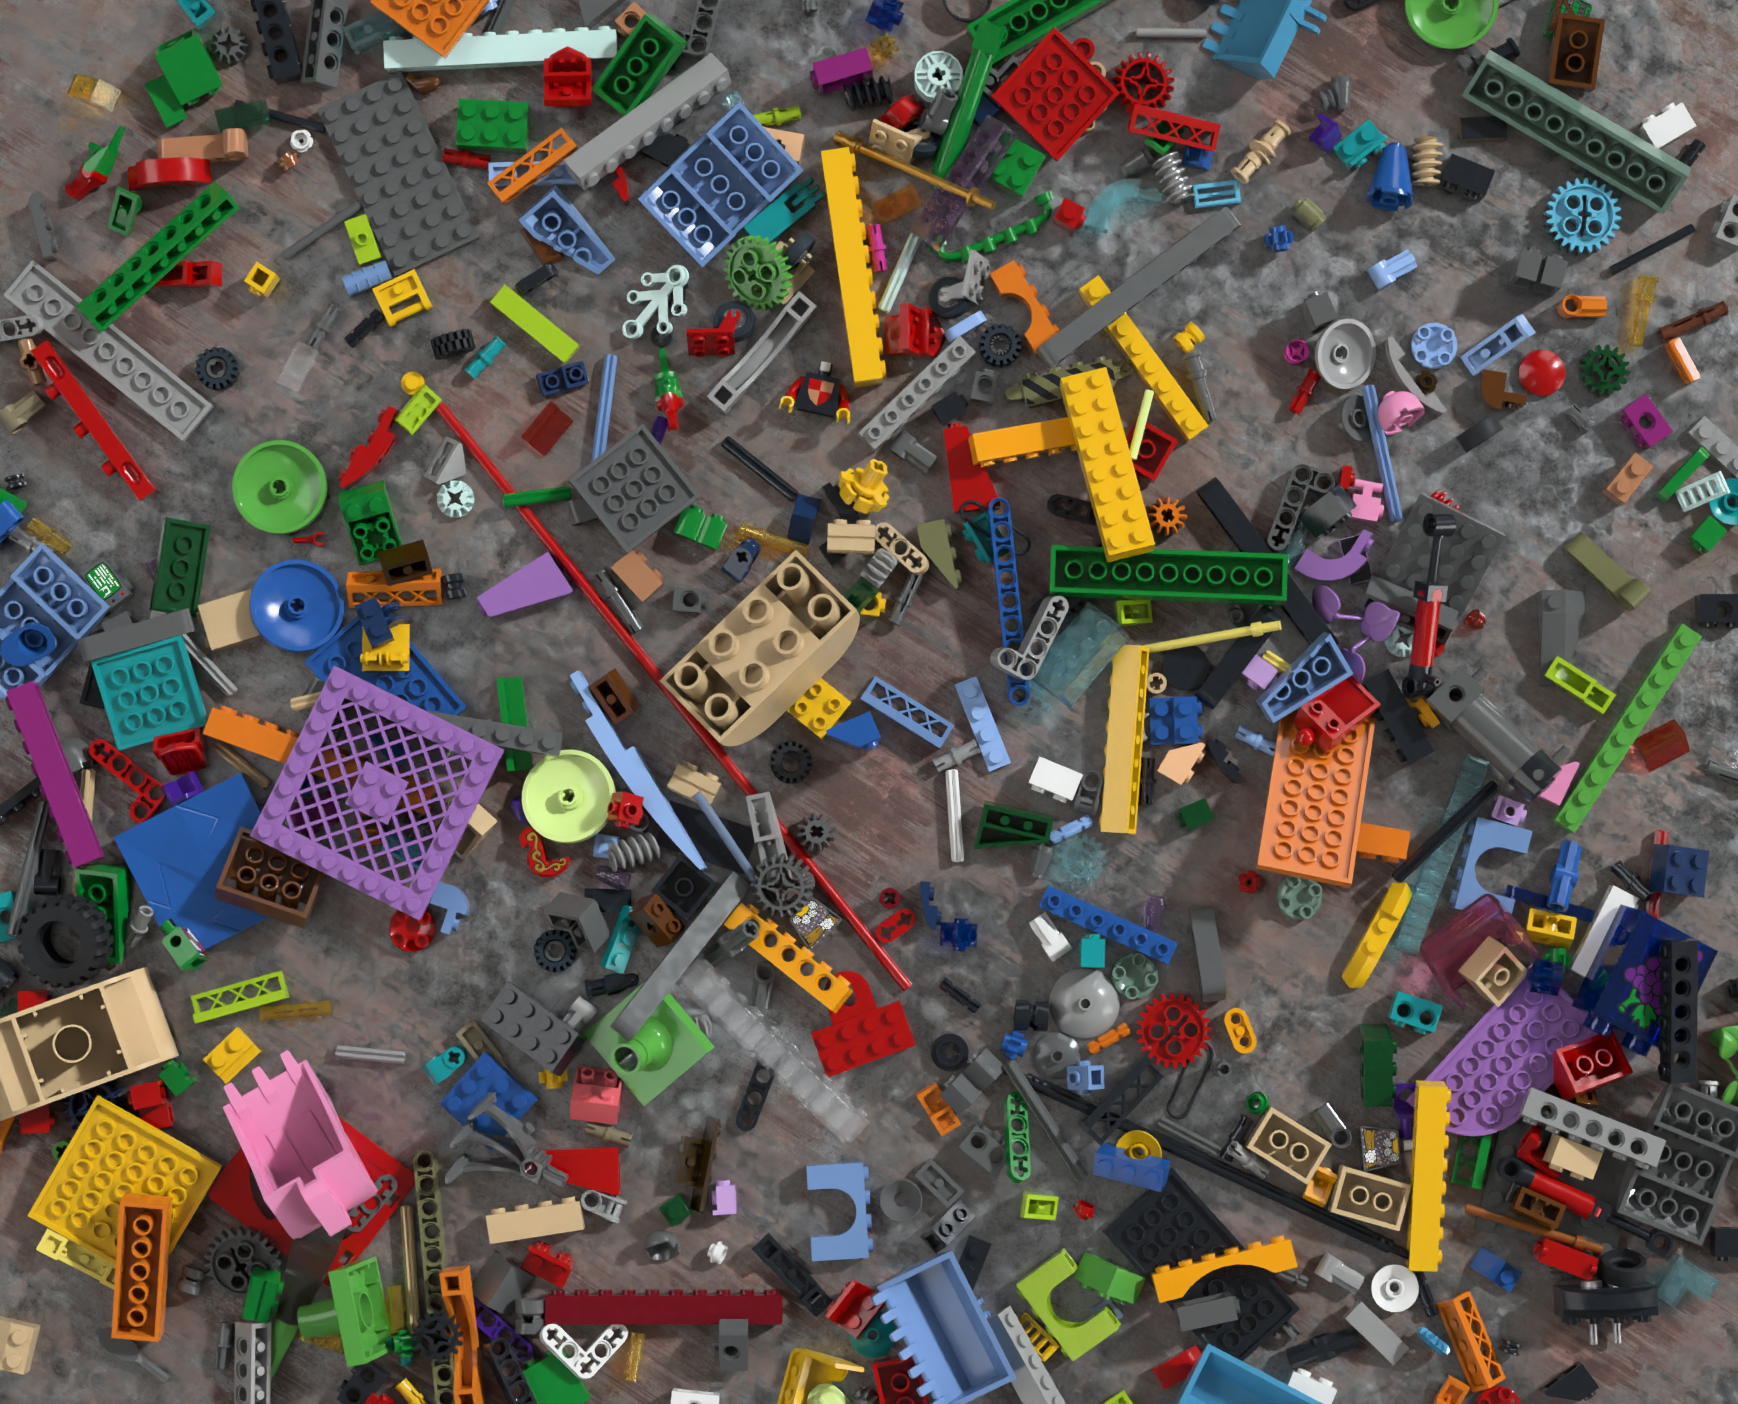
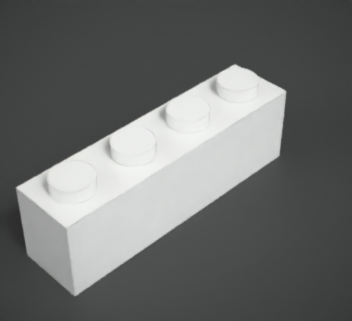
(1598, 928)

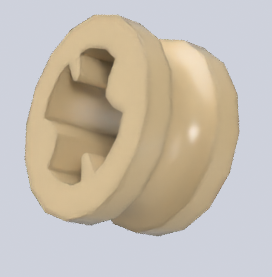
(1161, 688)

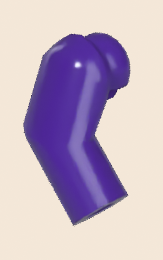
(517, 810)

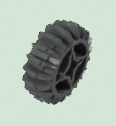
(761, 885)

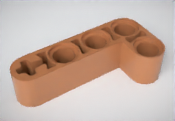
(228, 146)

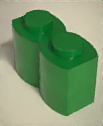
(701, 527)

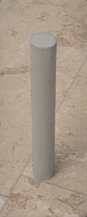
(1170, 33)

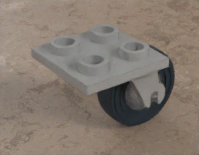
(952, 296)

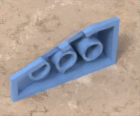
(560, 225)

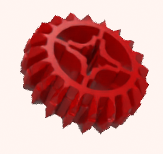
(1132, 82)

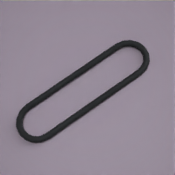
(986, 533)
(1197, 1088)

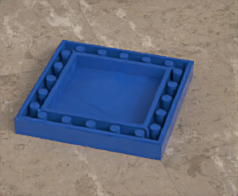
(183, 855)

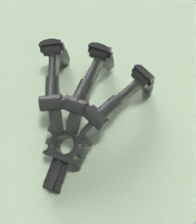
(519, 1149)

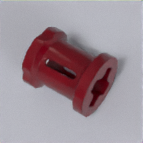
(882, 897)

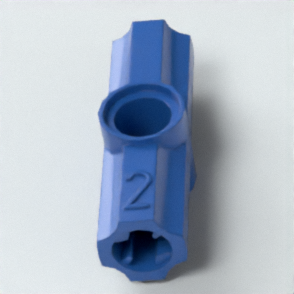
(1564, 876)

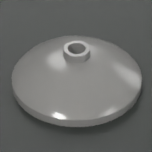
(1354, 357)
(1067, 997)

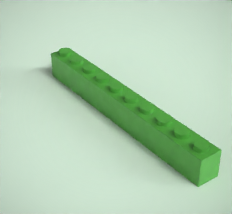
(1626, 728)

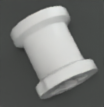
(1709, 1083)

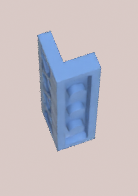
(903, 720)

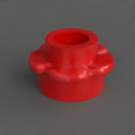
(1250, 888)
(1084, 1210)

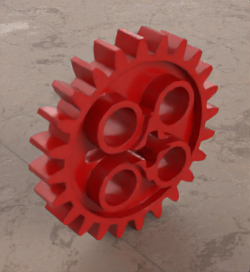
(1188, 1044)

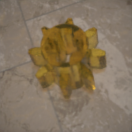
(889, 50)

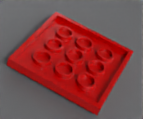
(1054, 94)

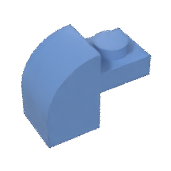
(455, 901)

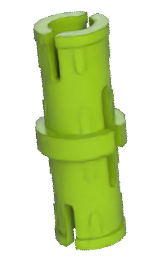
(779, 116)

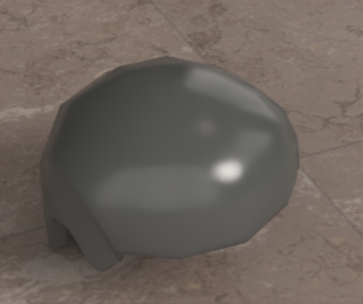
(661, 1245)

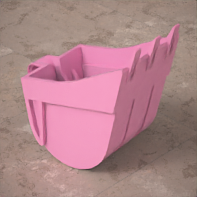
(298, 1150)

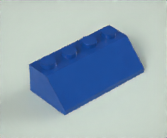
(856, 733)

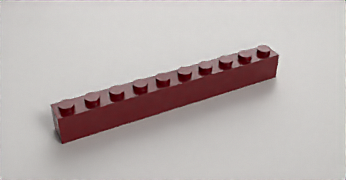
(662, 1308)

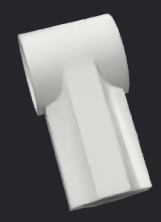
(1052, 940)

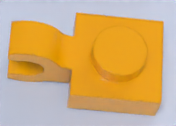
(1426, 715)

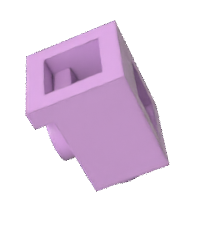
(1499, 807)
(724, 1198)

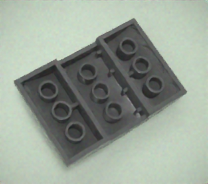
(1692, 1168)

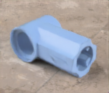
(1388, 271)

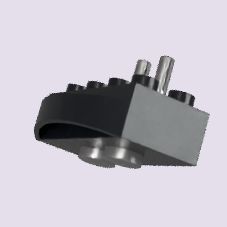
(1598, 1300)

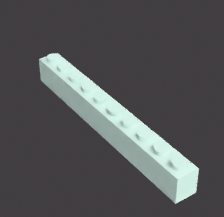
(499, 50)

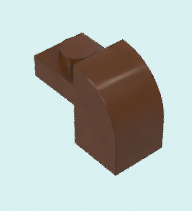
(1492, 393)

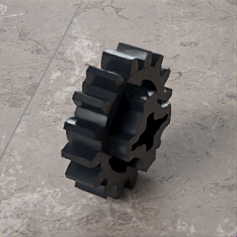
(449, 1339)

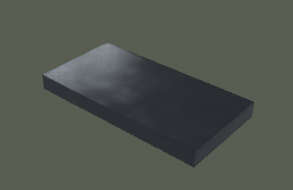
(706, 838)

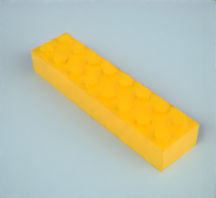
(1107, 464)

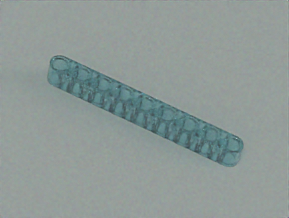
(1438, 863)

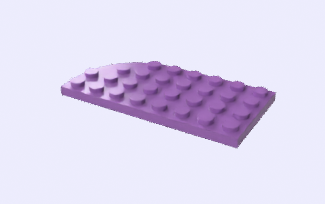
(1505, 1057)

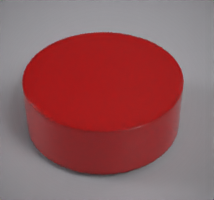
(1085, 47)

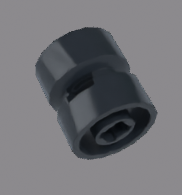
(1031, 1015)

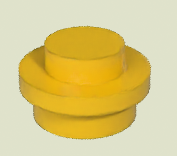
(412, 382)

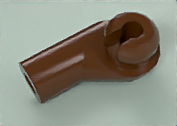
(424, 85)

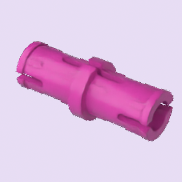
(876, 248)

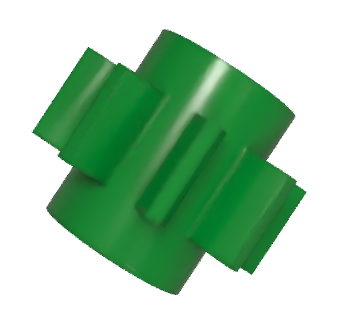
(1558, 955)
(403, 1343)

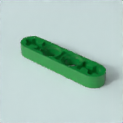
(1020, 1137)

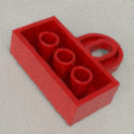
(861, 1030)

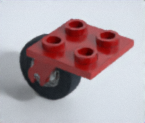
(732, 324)

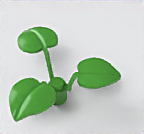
(1727, 1042)

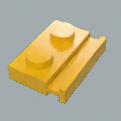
(232, 1055)

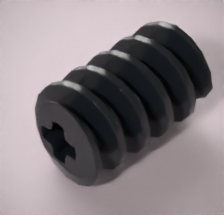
(868, 93)

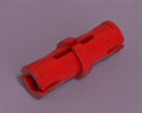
(466, 158)

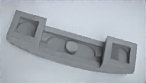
(1394, 354)

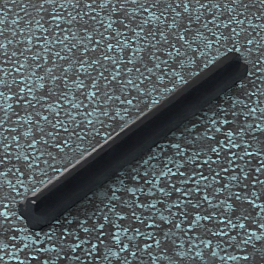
(1445, 831)

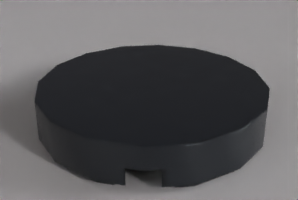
(1185, 667)

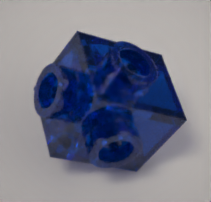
(885, 14)
(958, 934)
(1545, 977)

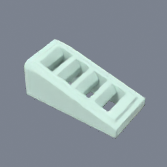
(1688, 497)

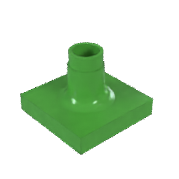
(657, 1053)
(354, 1312)

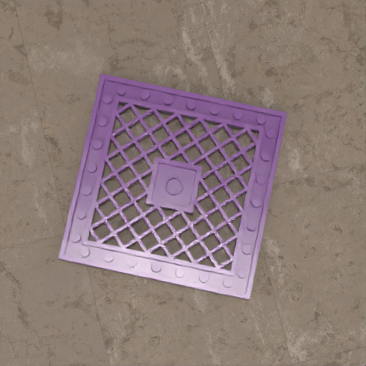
(376, 792)

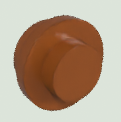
(287, 161)

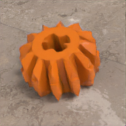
(1158, 517)

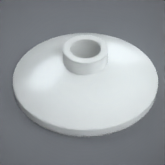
(1397, 1300)

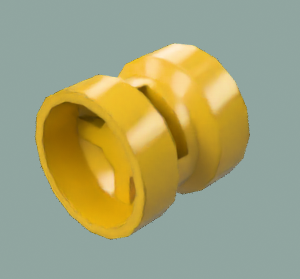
(1189, 337)

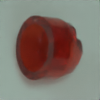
(1476, 619)

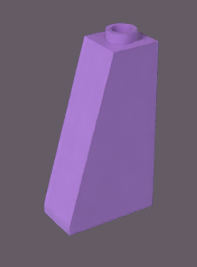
(528, 587)

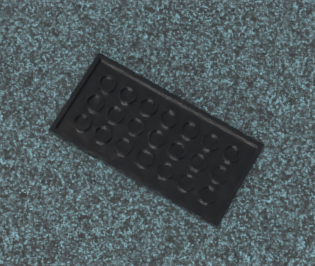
(1178, 1227)

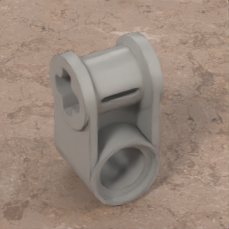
(604, 1205)

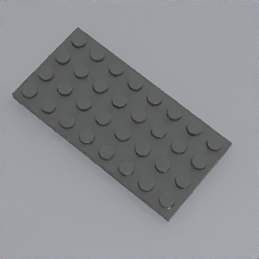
(398, 174)

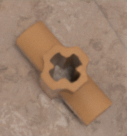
(36, 372)

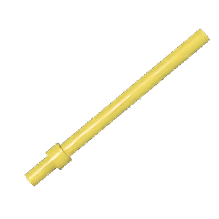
(1256, 629)

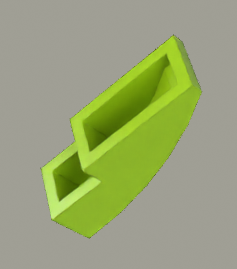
(1580, 686)

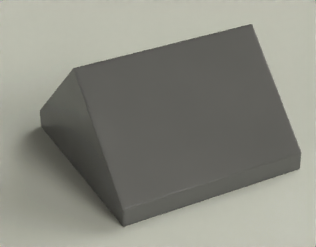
(501, 1284)

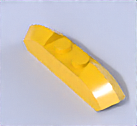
(1377, 935)

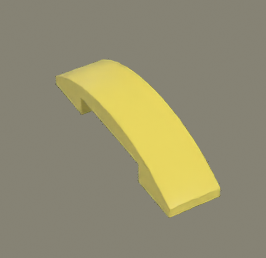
(73, 1254)

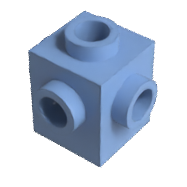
(1080, 1077)

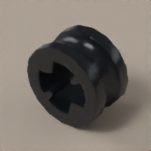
(666, 341)
(15, 482)
(1510, 1347)

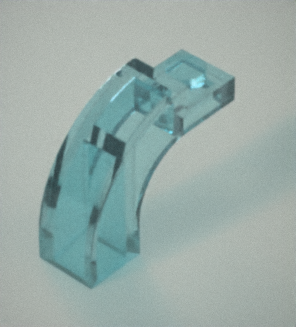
(1115, 195)

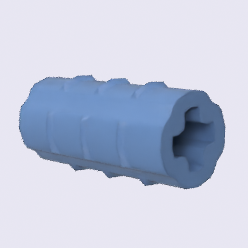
(367, 278)

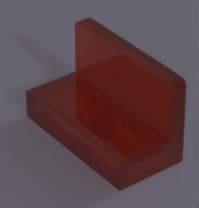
(547, 429)
(1662, 745)

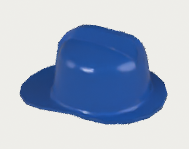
(27, 644)

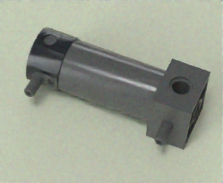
(1494, 735)

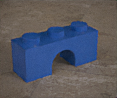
(1145, 1173)

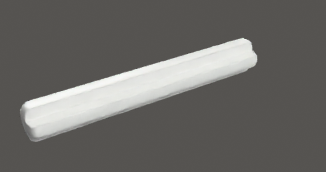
(954, 815)

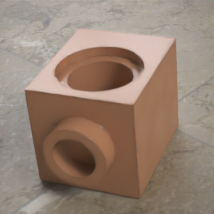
(634, 11)

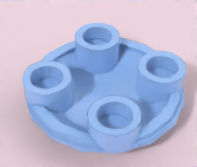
(1434, 345)

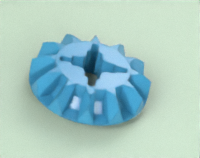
(1433, 1341)

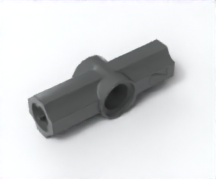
(731, 943)

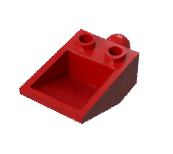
(1334, 715)

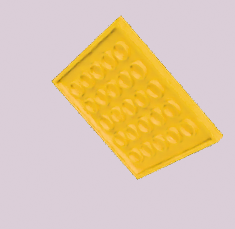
(114, 1157)

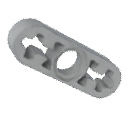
(19, 332)

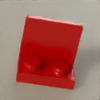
(548, 1264)
(854, 1308)

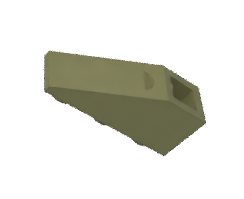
(935, 545)

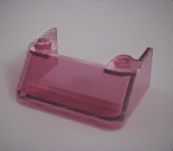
(1461, 936)

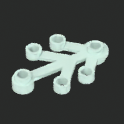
(659, 300)

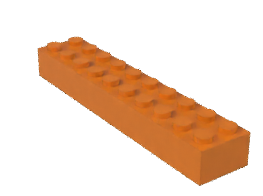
(277, 745)

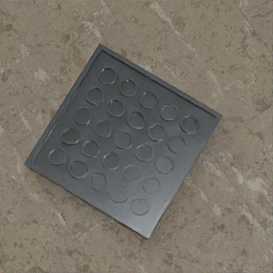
(1604, 1186)

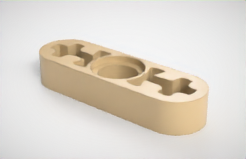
(910, 548)

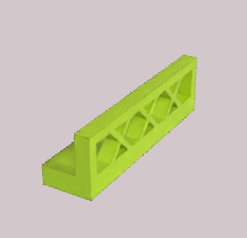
(243, 1005)

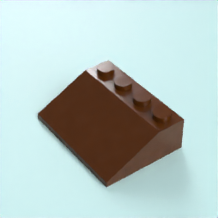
(268, 881)

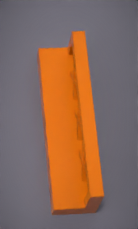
(536, 171)
(373, 582)
(1468, 1343)

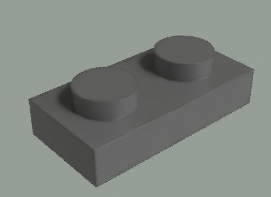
(939, 1183)

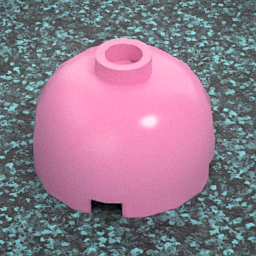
(1399, 410)

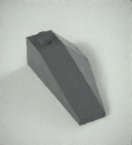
(1559, 626)

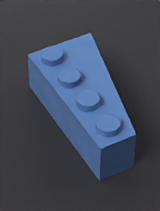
(1307, 677)

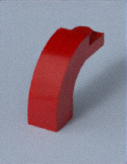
(169, 172)

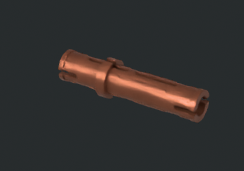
(1700, 318)

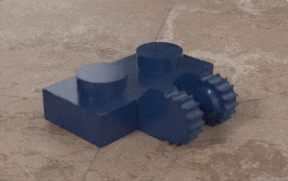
(374, 621)

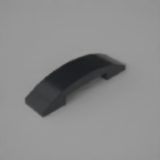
(792, 1274)

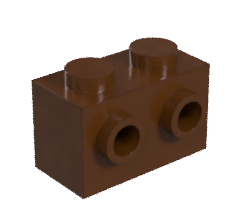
(615, 696)

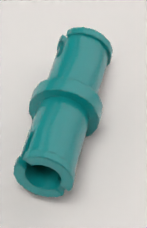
(485, 357)

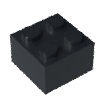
(684, 887)

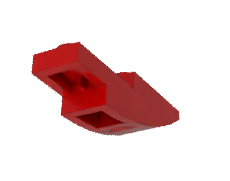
(367, 459)

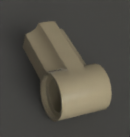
(16, 415)

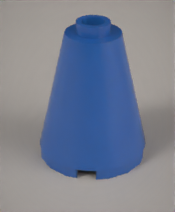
(1391, 180)

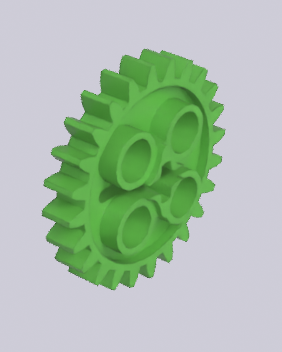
(757, 272)

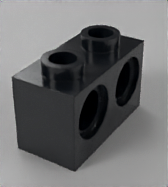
(363, 1386)

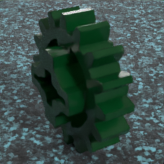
(1606, 360)

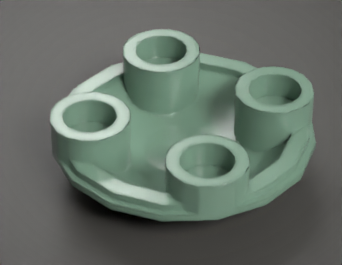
(1299, 897)
(1134, 975)

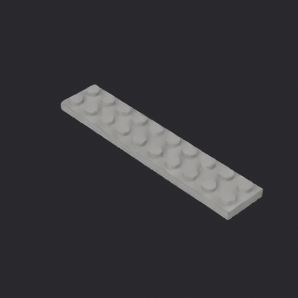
(109, 352)

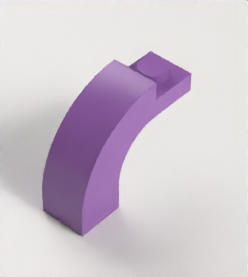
(1336, 569)

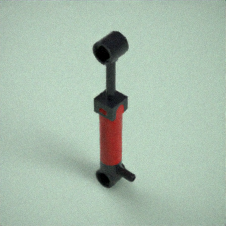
(1430, 594)
(1575, 1201)

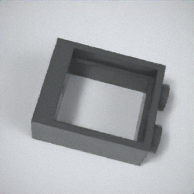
(1206, 1311)

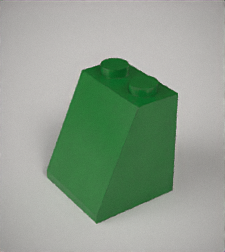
(188, 67)

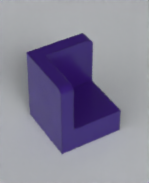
(1326, 134)
(182, 789)

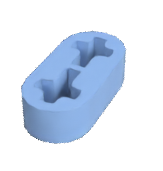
(965, 326)

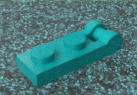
(621, 942)

